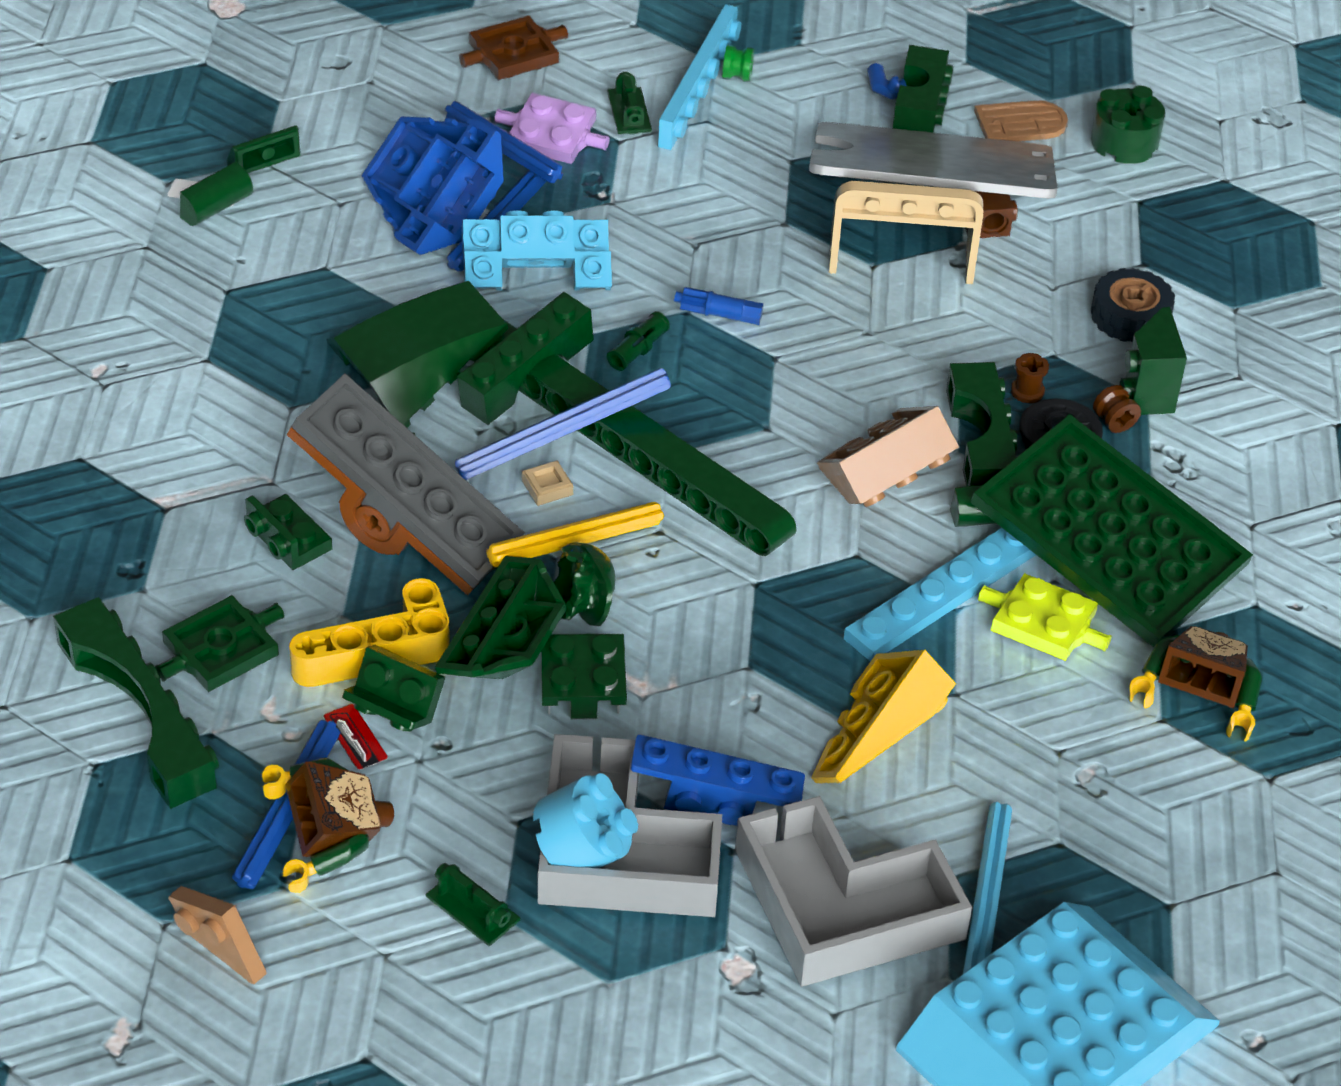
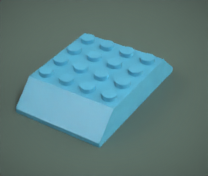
(1057, 1010)

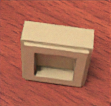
(547, 483)

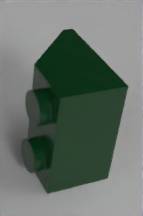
(1155, 365)

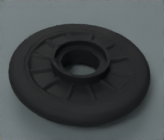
(1044, 414)

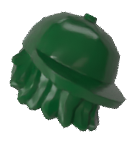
(585, 582)

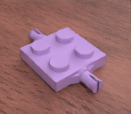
(554, 127)

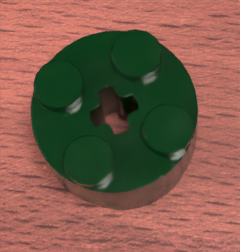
(1128, 124)

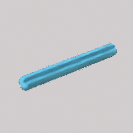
(988, 884)

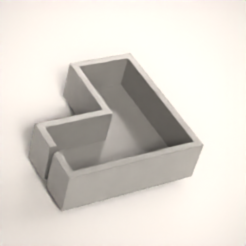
(670, 856)
(843, 912)

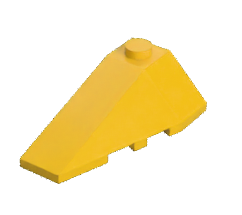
(890, 701)

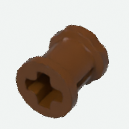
(1030, 374)

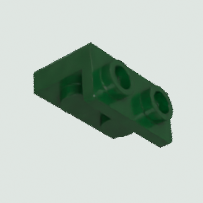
(286, 530)
(395, 689)

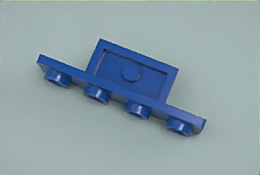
(714, 781)

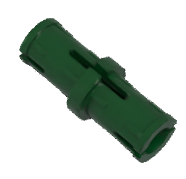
(625, 352)

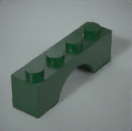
(495, 378)
(978, 397)

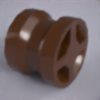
(1116, 408)

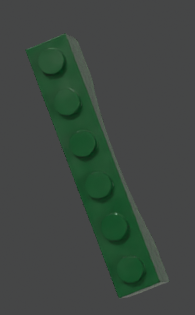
(98, 646)

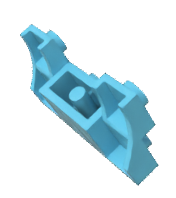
(536, 243)

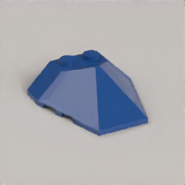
(434, 178)

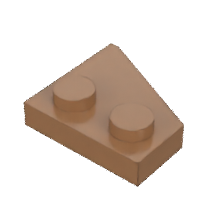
(219, 930)

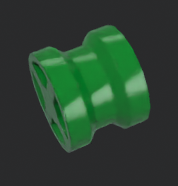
(738, 63)

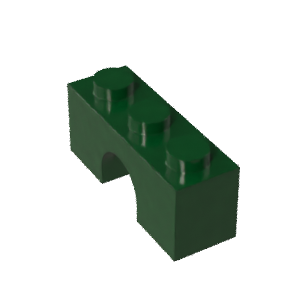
(923, 99)

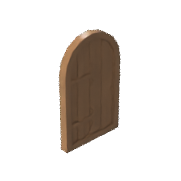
(1021, 120)

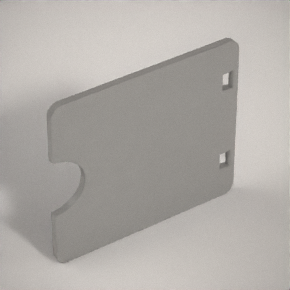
(935, 160)

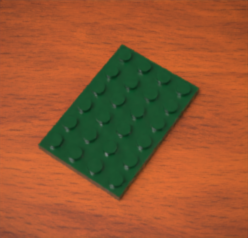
(1112, 530)

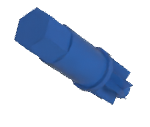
(719, 305)

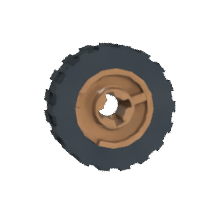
(1128, 300)

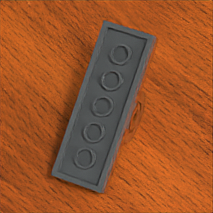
(399, 486)

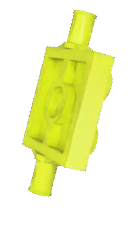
(1045, 617)

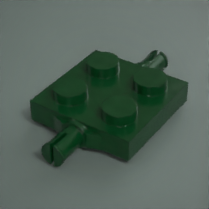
(220, 643)

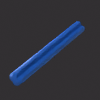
(512, 146)
(512, 201)
(280, 814)

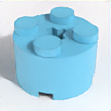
(584, 824)

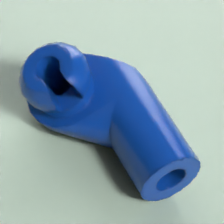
(881, 85)

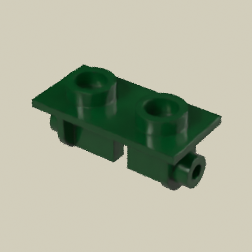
(628, 106)
(471, 904)

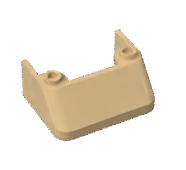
(909, 205)

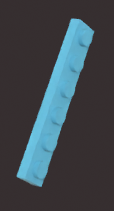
(697, 78)
(936, 594)

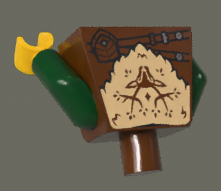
(1205, 666)
(331, 814)

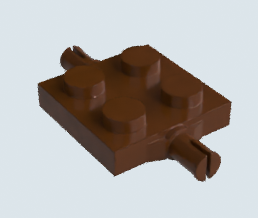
(514, 47)

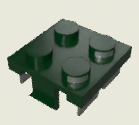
(584, 672)

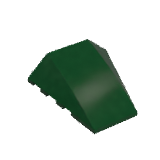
(419, 346)

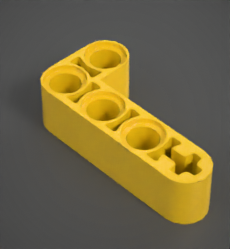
(338, 650)

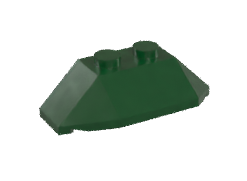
(506, 623)

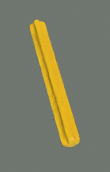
(582, 531)

